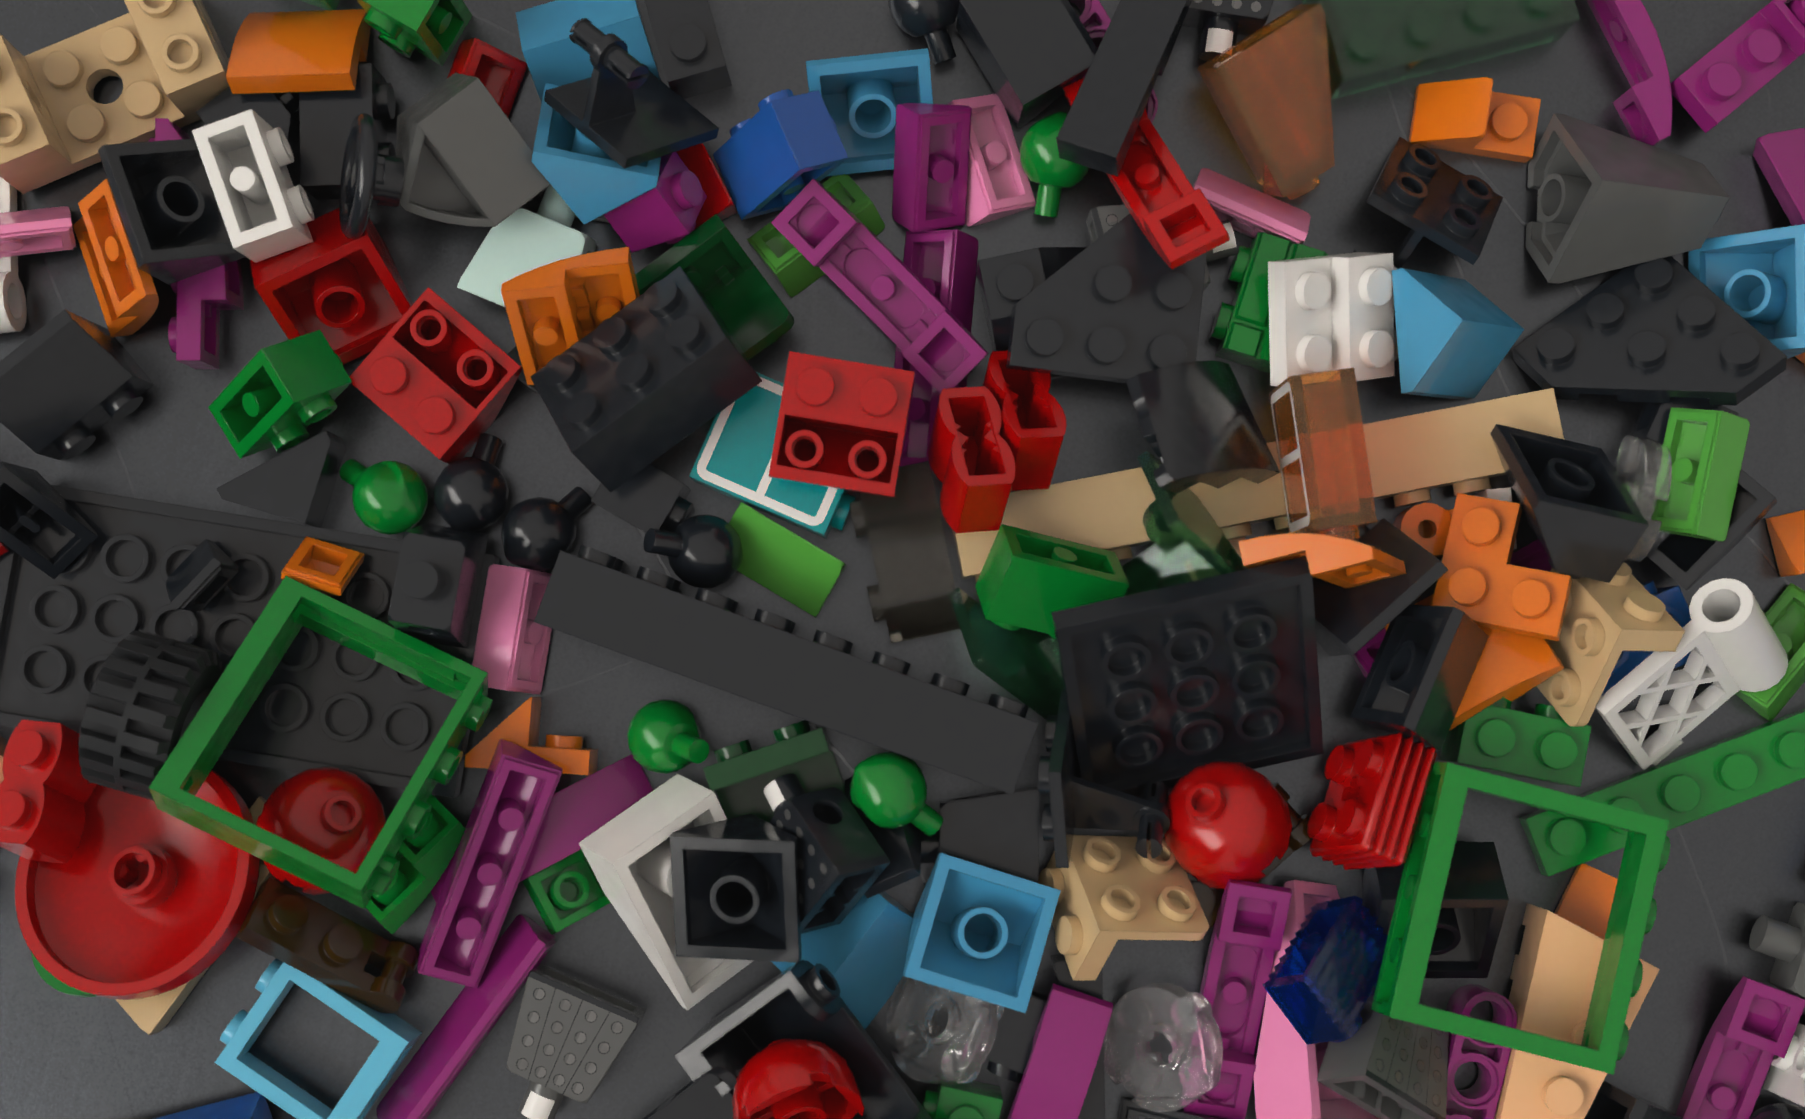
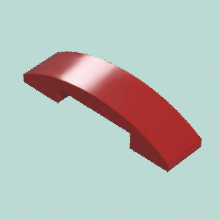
(1161, 198)

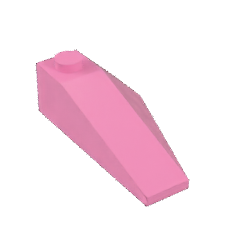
(1284, 1063)

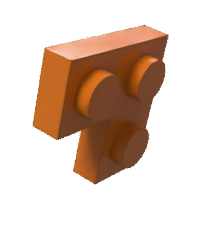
(1484, 581)

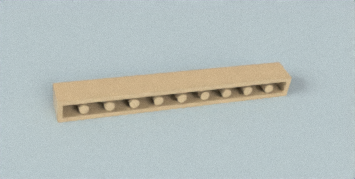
(1404, 463)

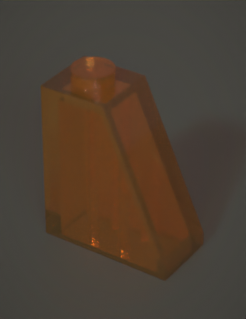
(1279, 100)

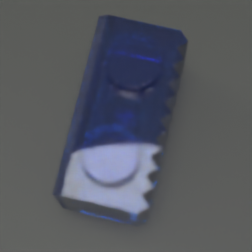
(1329, 970)

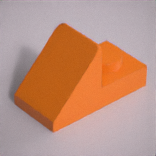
(1474, 119)
(523, 729)

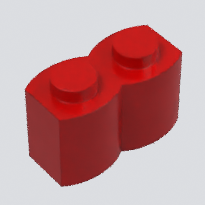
(1030, 421)
(971, 459)
(43, 792)

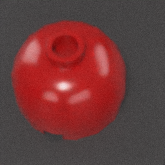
(327, 815)
(1227, 823)
(796, 1083)

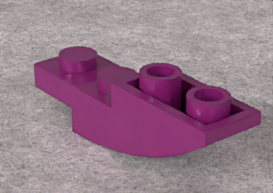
(1742, 63)
(196, 329)

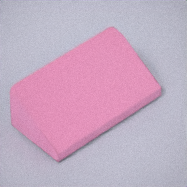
(995, 174)
(1251, 209)
(36, 231)
(508, 639)

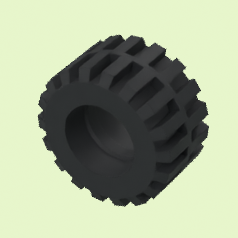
(142, 709)

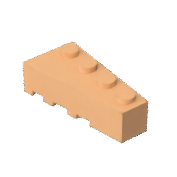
(1553, 998)

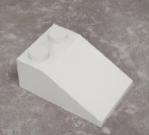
(635, 874)

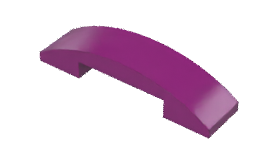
(1636, 45)
(880, 286)
(580, 812)
(1236, 967)
(1739, 1051)
(1062, 1056)

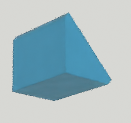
(558, 60)
(863, 101)
(584, 172)
(1760, 280)
(1447, 335)
(980, 932)
(862, 953)

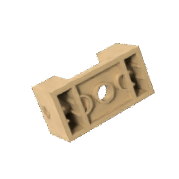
(47, 103)

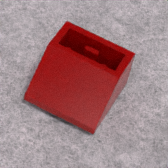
(438, 377)
(842, 424)

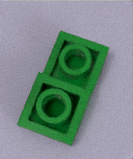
(419, 868)
(566, 892)

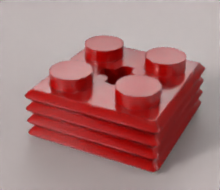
(1371, 801)

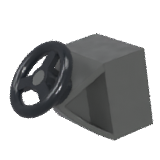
(451, 164)

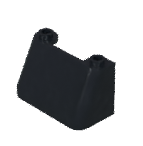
(806, 1006)

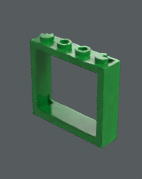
(242, 682)
(1423, 891)

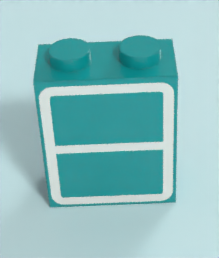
(738, 462)

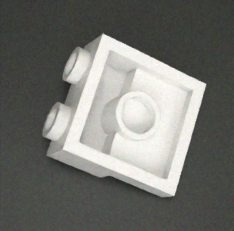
(1332, 315)

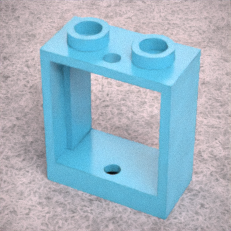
(393, 1033)

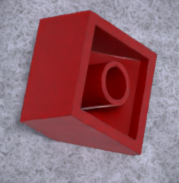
(335, 287)

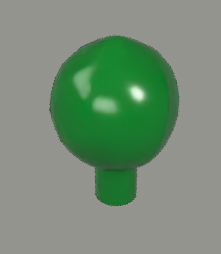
(1043, 166)
(386, 495)
(666, 737)
(893, 793)

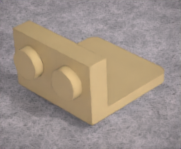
(1596, 629)
(1118, 896)

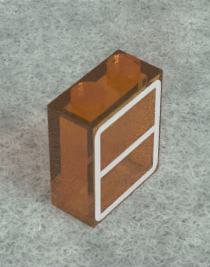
(1323, 454)

